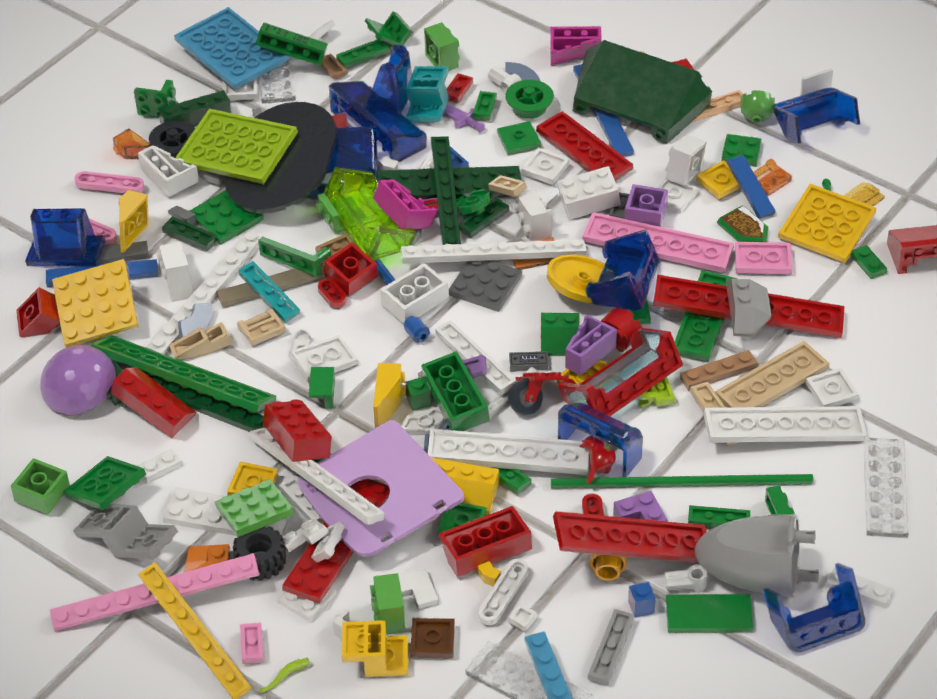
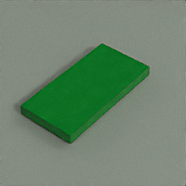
(709, 613)

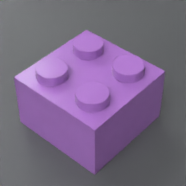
(646, 205)

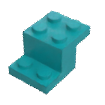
(427, 93)

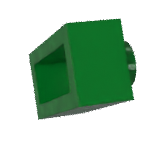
(777, 501)

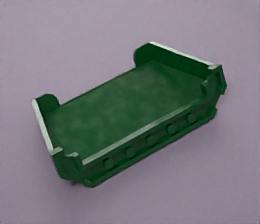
(641, 89)

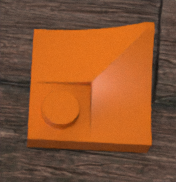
(206, 555)

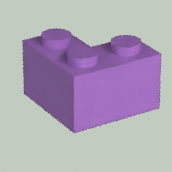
(639, 507)

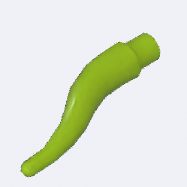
(285, 671)

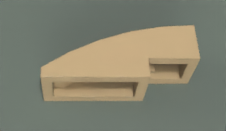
(201, 342)

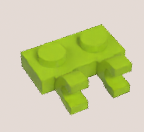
(660, 394)

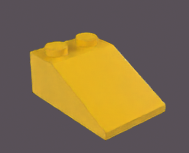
(132, 217)
(388, 391)

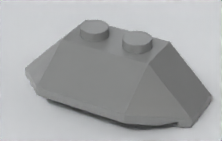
(748, 306)

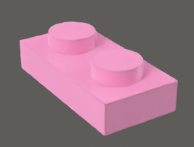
(251, 643)

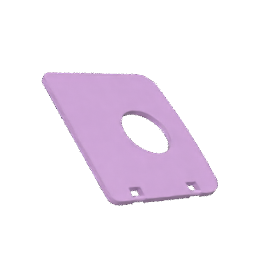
(409, 472)

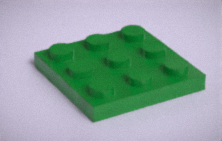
(224, 217)
(105, 483)

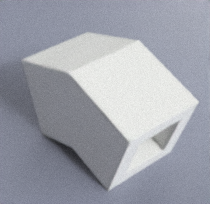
(387, 164)

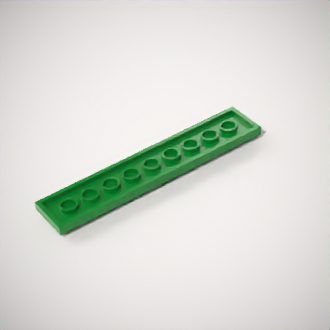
(185, 374)

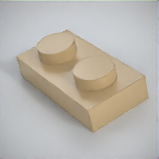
(507, 186)

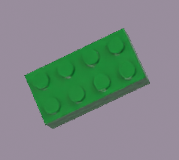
(455, 392)

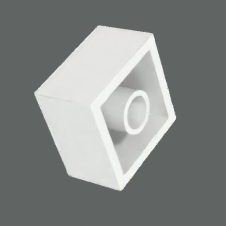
(685, 159)

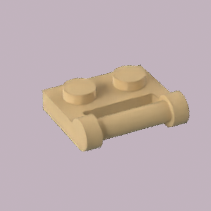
(261, 327)

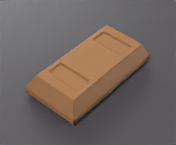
(333, 67)

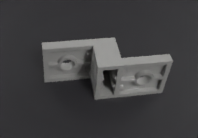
(126, 531)

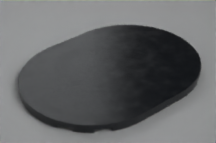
(300, 167)

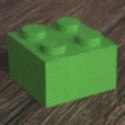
(441, 46)
(40, 486)
(388, 602)

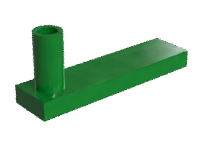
(293, 257)

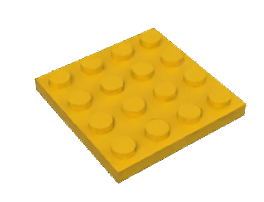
(827, 223)
(95, 303)

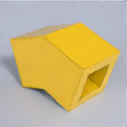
(488, 573)

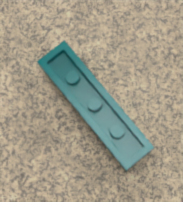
(269, 291)

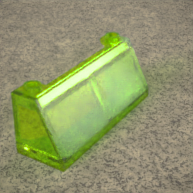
(361, 217)

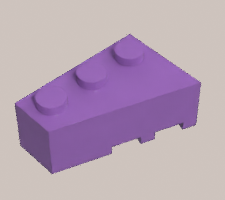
(589, 345)

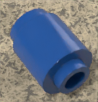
(416, 329)

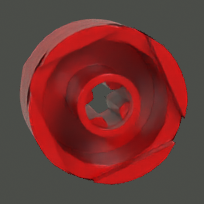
(624, 323)

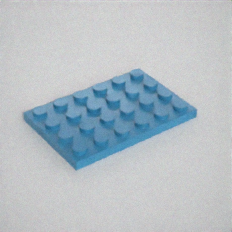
(229, 49)

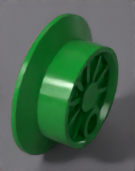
(529, 98)

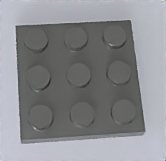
(485, 283)

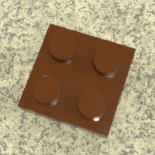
(432, 638)

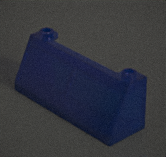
(395, 133)
(626, 273)

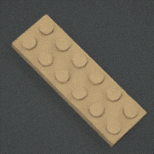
(773, 378)

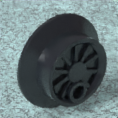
(171, 136)

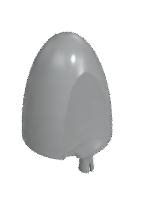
(757, 553)

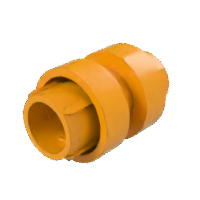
(608, 566)

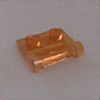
(775, 179)

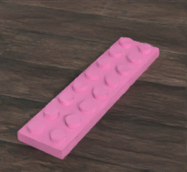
(668, 243)

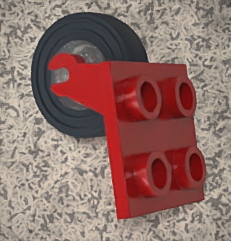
(526, 394)

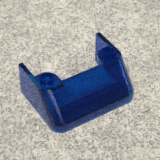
(815, 109)
(604, 428)
(836, 620)

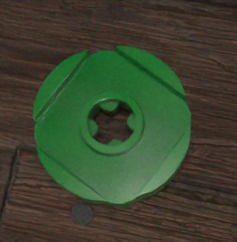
(473, 203)

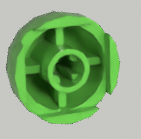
(757, 106)

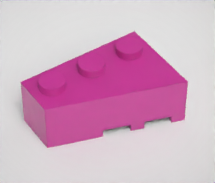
(572, 42)
(403, 207)

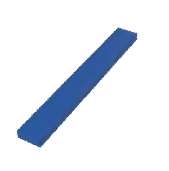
(610, 126)

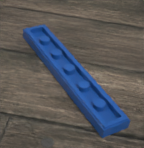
(136, 270)

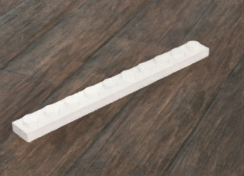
(492, 251)
(207, 290)
(322, 480)

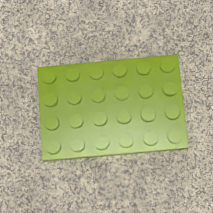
(237, 145)

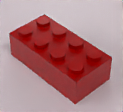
(297, 430)

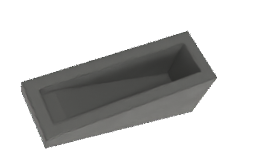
(183, 214)

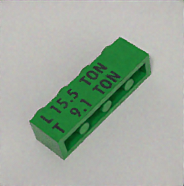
(291, 44)

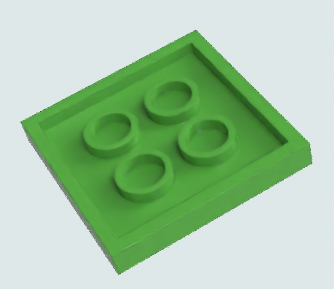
(254, 508)

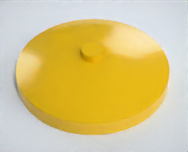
(572, 273)

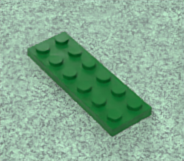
(698, 331)

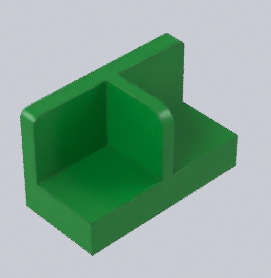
(322, 384)

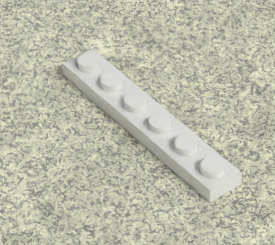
(467, 348)

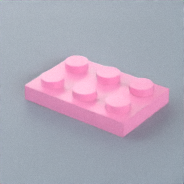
(763, 258)

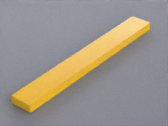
(194, 631)

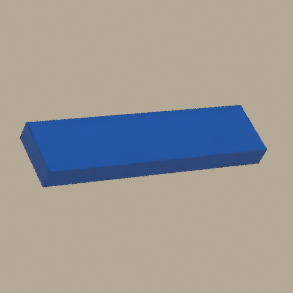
(751, 187)

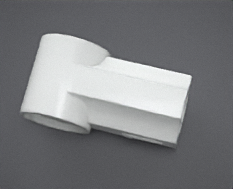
(502, 78)
(687, 579)

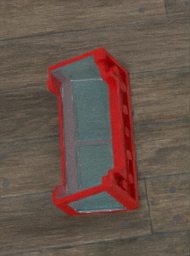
(629, 375)

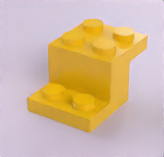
(369, 644)

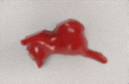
(600, 458)

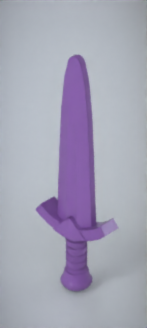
(463, 118)

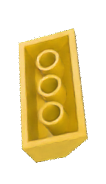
(475, 481)

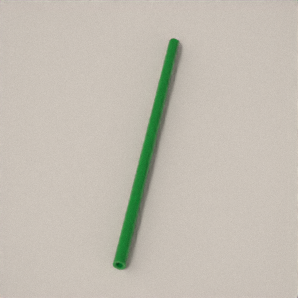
(683, 481)

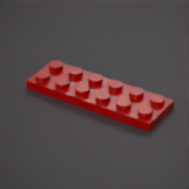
(583, 145)

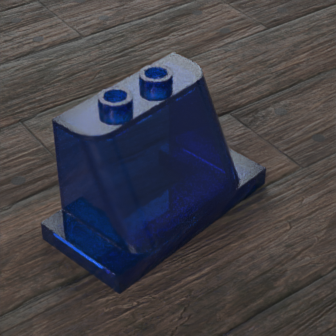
(63, 238)

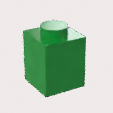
(418, 393)

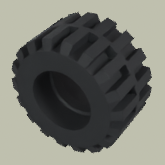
(263, 540)

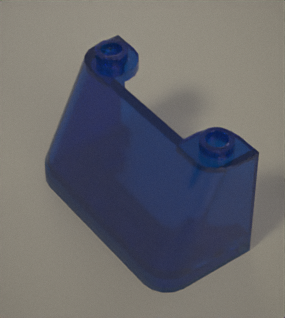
(391, 82)
(356, 150)

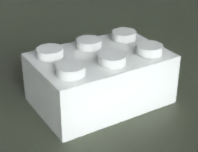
(588, 193)
(414, 293)

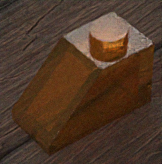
(129, 144)

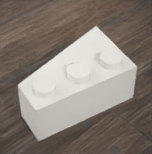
(533, 215)

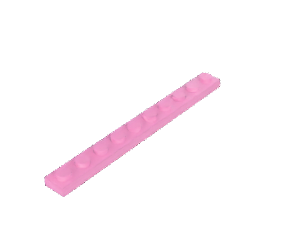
(140, 596)

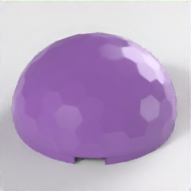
(76, 379)

